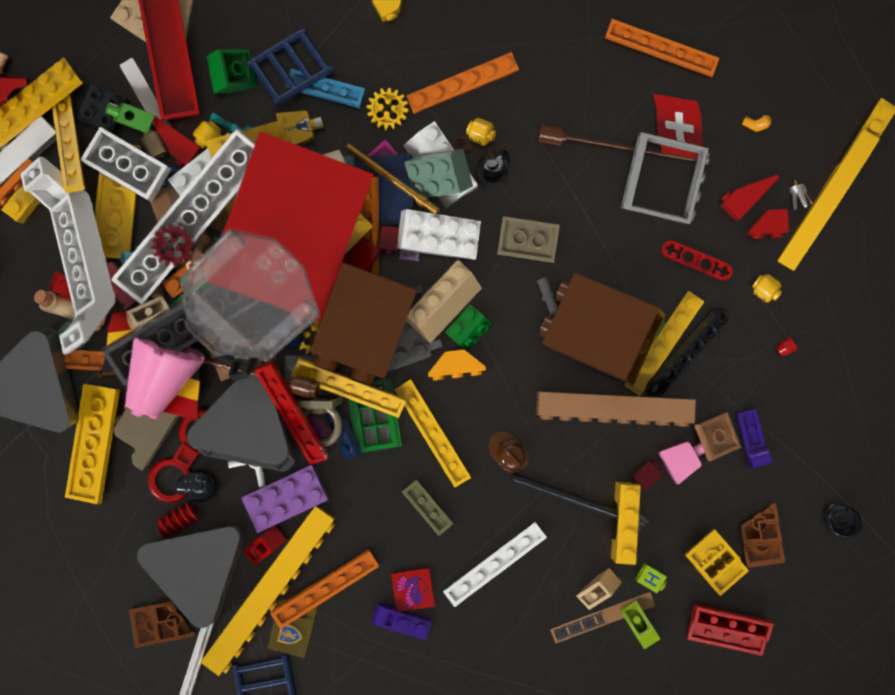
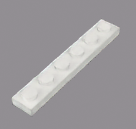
(494, 564)

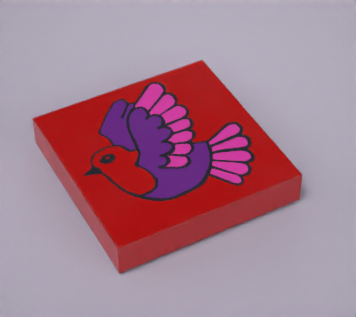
(413, 589)

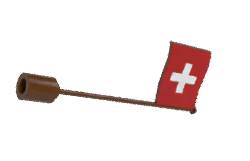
(675, 118)

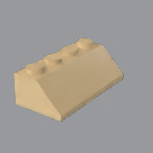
(443, 301)

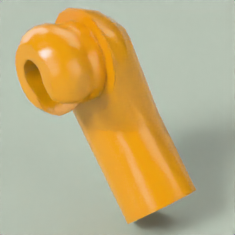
(757, 125)

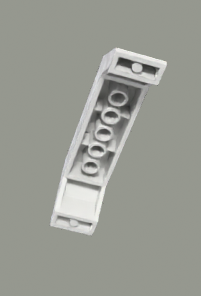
(79, 250)

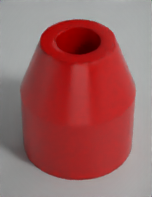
(787, 347)

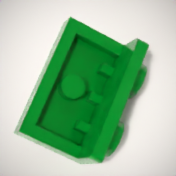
(468, 328)

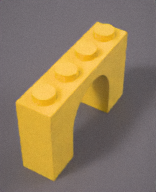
(625, 545)

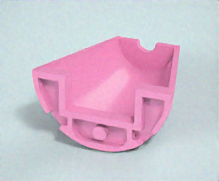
(158, 376)

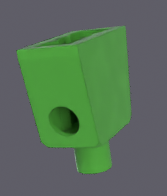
(136, 120)

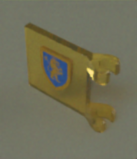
(294, 637)

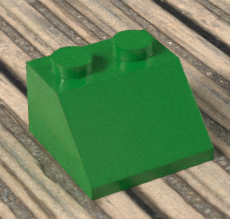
(229, 70)

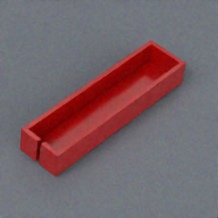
(169, 59)

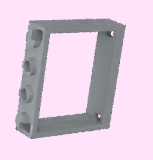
(698, 177)

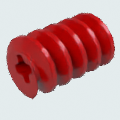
(178, 519)

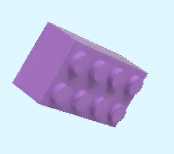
(285, 498)

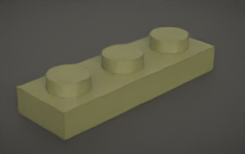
(427, 507)

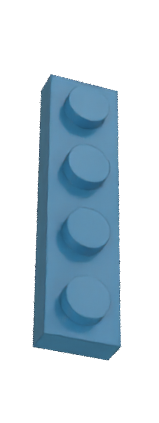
(331, 90)

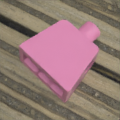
(681, 460)

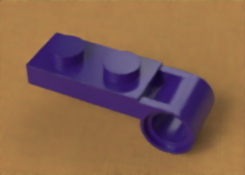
(753, 438)
(401, 622)

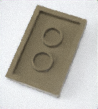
(528, 239)

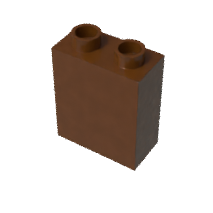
(361, 323)
(602, 328)

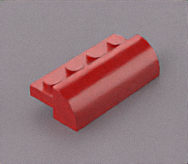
(729, 629)

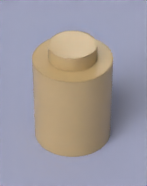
(154, 144)

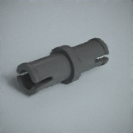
(548, 295)

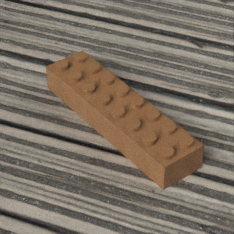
(615, 407)

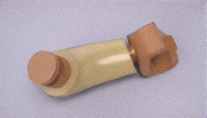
(57, 304)

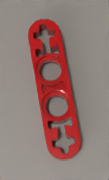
(697, 258)

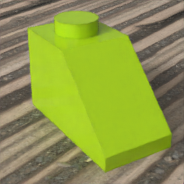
(640, 625)

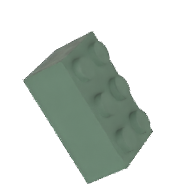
(439, 173)

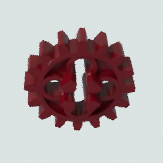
(161, 241)

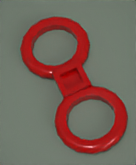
(182, 459)

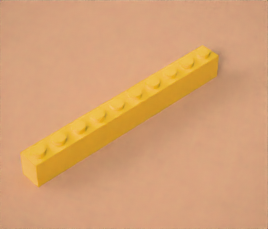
(267, 590)

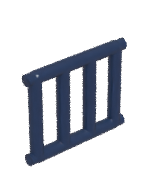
(293, 88)
(288, 679)

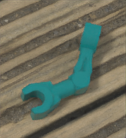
(226, 124)

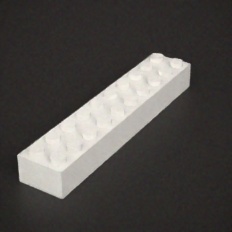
(193, 211)

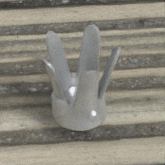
(800, 190)

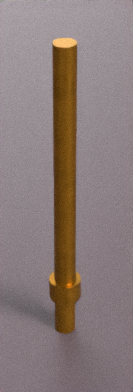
(421, 199)

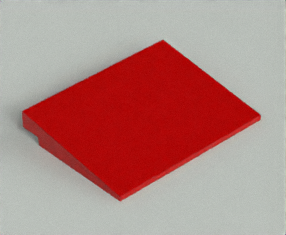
(303, 204)

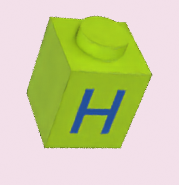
(651, 578)

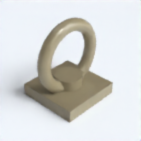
(324, 404)

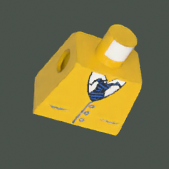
(299, 126)

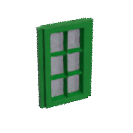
(373, 427)

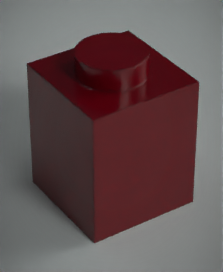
(388, 240)
(647, 474)

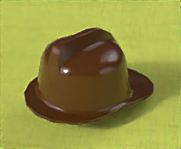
(508, 452)

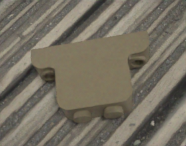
(143, 434)

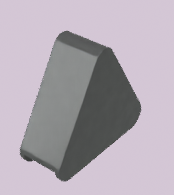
(38, 384)
(244, 428)
(195, 570)

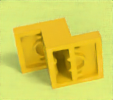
(716, 562)

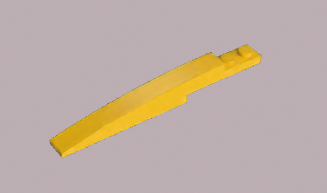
(837, 184)

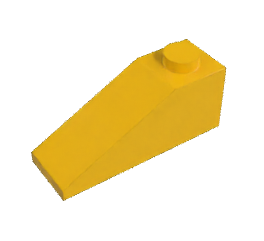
(20, 205)

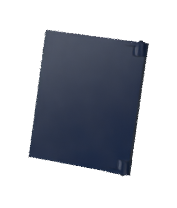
(391, 198)

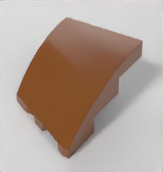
(762, 539)
(158, 624)

